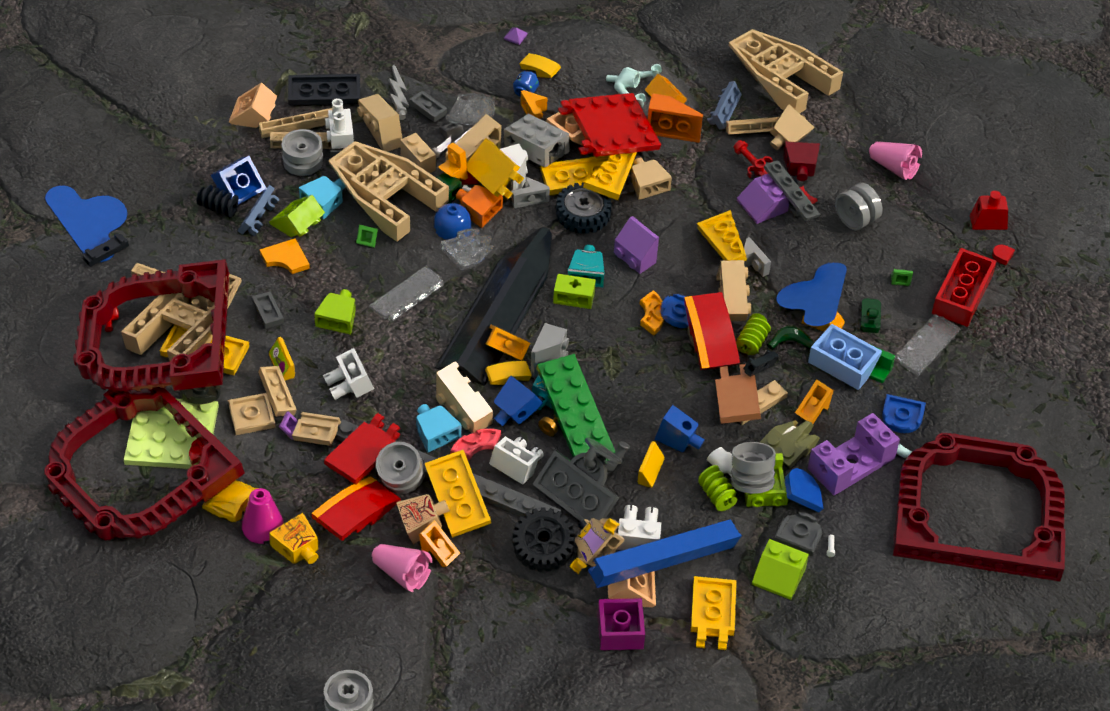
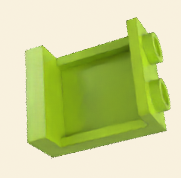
(774, 497)

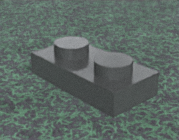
(428, 106)
(268, 310)

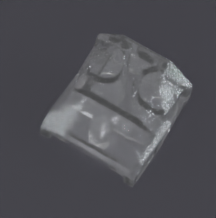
(471, 108)

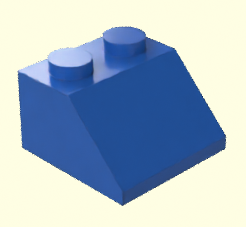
(239, 179)

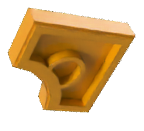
(286, 255)

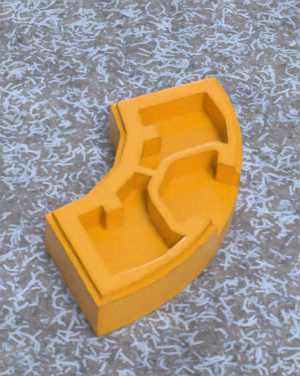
(653, 319)

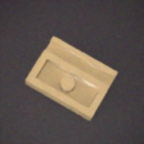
(316, 428)

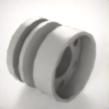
(753, 467)

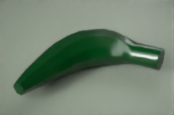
(793, 334)

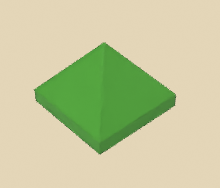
(367, 236)

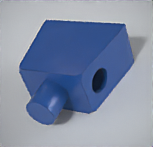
(515, 402)
(678, 431)

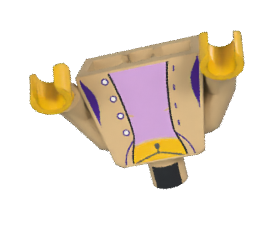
(594, 541)

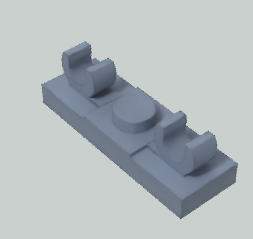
(725, 106)
(257, 211)

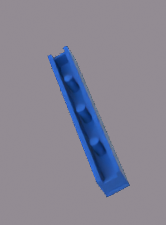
(664, 553)

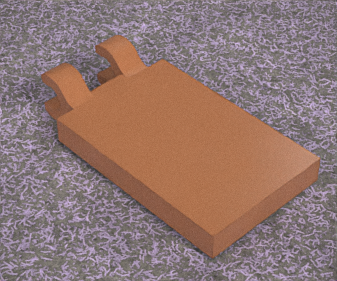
(737, 396)

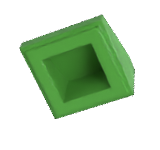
(901, 277)

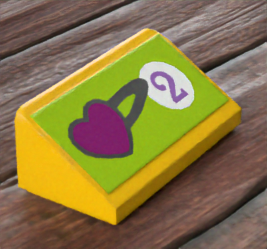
(281, 357)

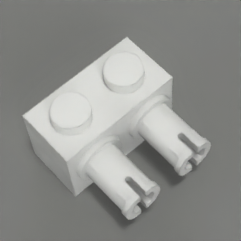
(340, 126)
(354, 373)
(514, 459)
(638, 531)

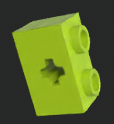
(574, 291)

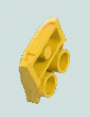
(230, 501)

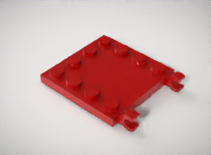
(611, 124)

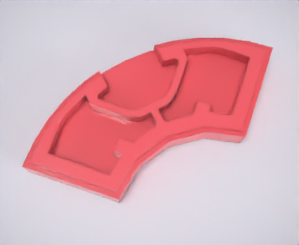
(477, 441)

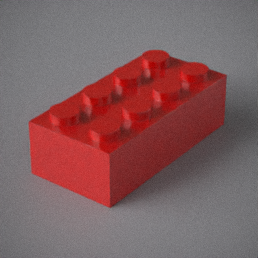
(964, 287)

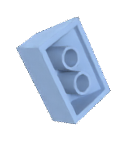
(844, 356)

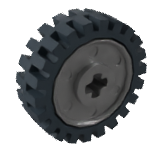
(582, 209)

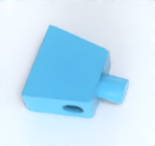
(325, 192)
(436, 427)

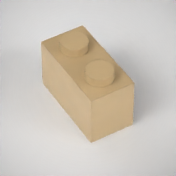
(418, 152)

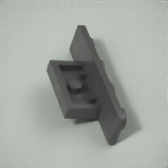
(798, 202)

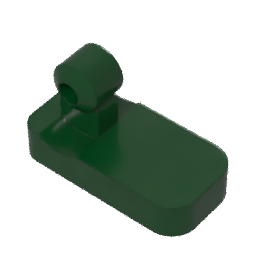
(870, 315)

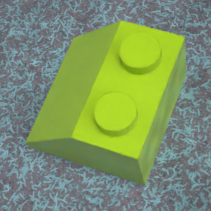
(298, 216)
(780, 569)

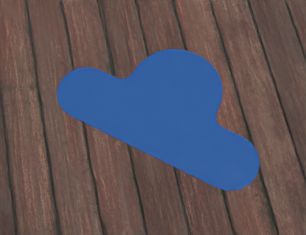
(88, 219)
(818, 296)

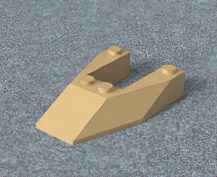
(774, 60)
(376, 175)
(175, 309)

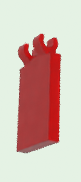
(359, 451)

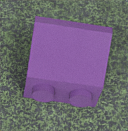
(763, 199)
(636, 245)

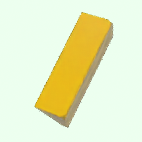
(650, 466)

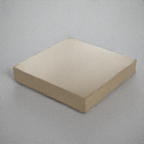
(251, 414)

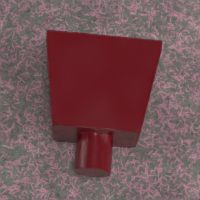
(801, 159)

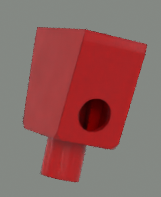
(990, 213)

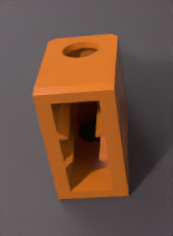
(480, 204)

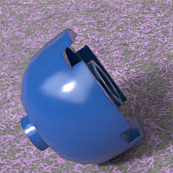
(451, 219)

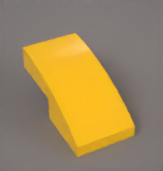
(543, 66)
(499, 373)

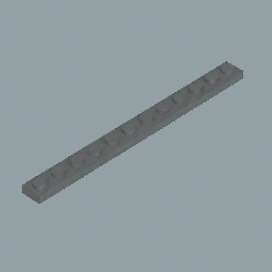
(490, 491)

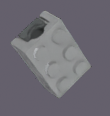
(540, 139)

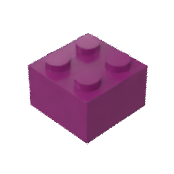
(621, 624)

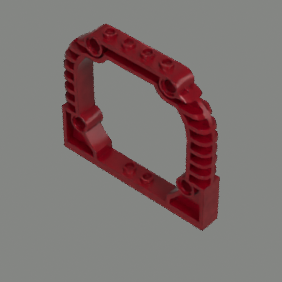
(184, 371)
(216, 468)
(917, 541)

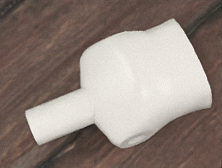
(722, 459)

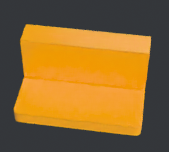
(663, 86)
(507, 343)

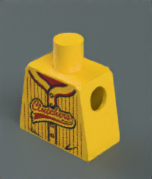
(295, 540)

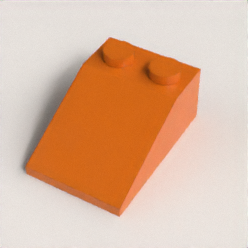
(674, 119)

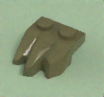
(791, 441)

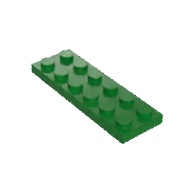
(573, 404)

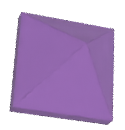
(515, 35)
(288, 424)

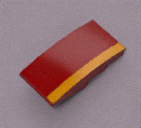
(711, 331)
(355, 508)

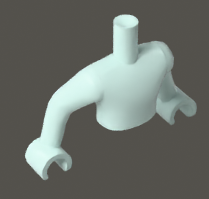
(631, 78)

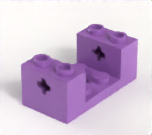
(870, 447)

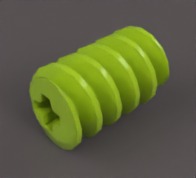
(753, 334)
(717, 488)

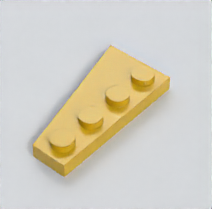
(611, 175)
(723, 236)

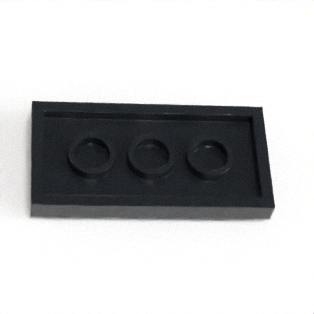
(323, 89)

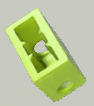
(336, 312)

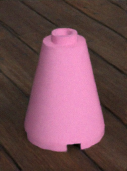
(897, 157)
(403, 565)

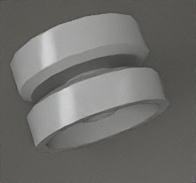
(302, 152)
(858, 206)
(400, 467)
(348, 692)

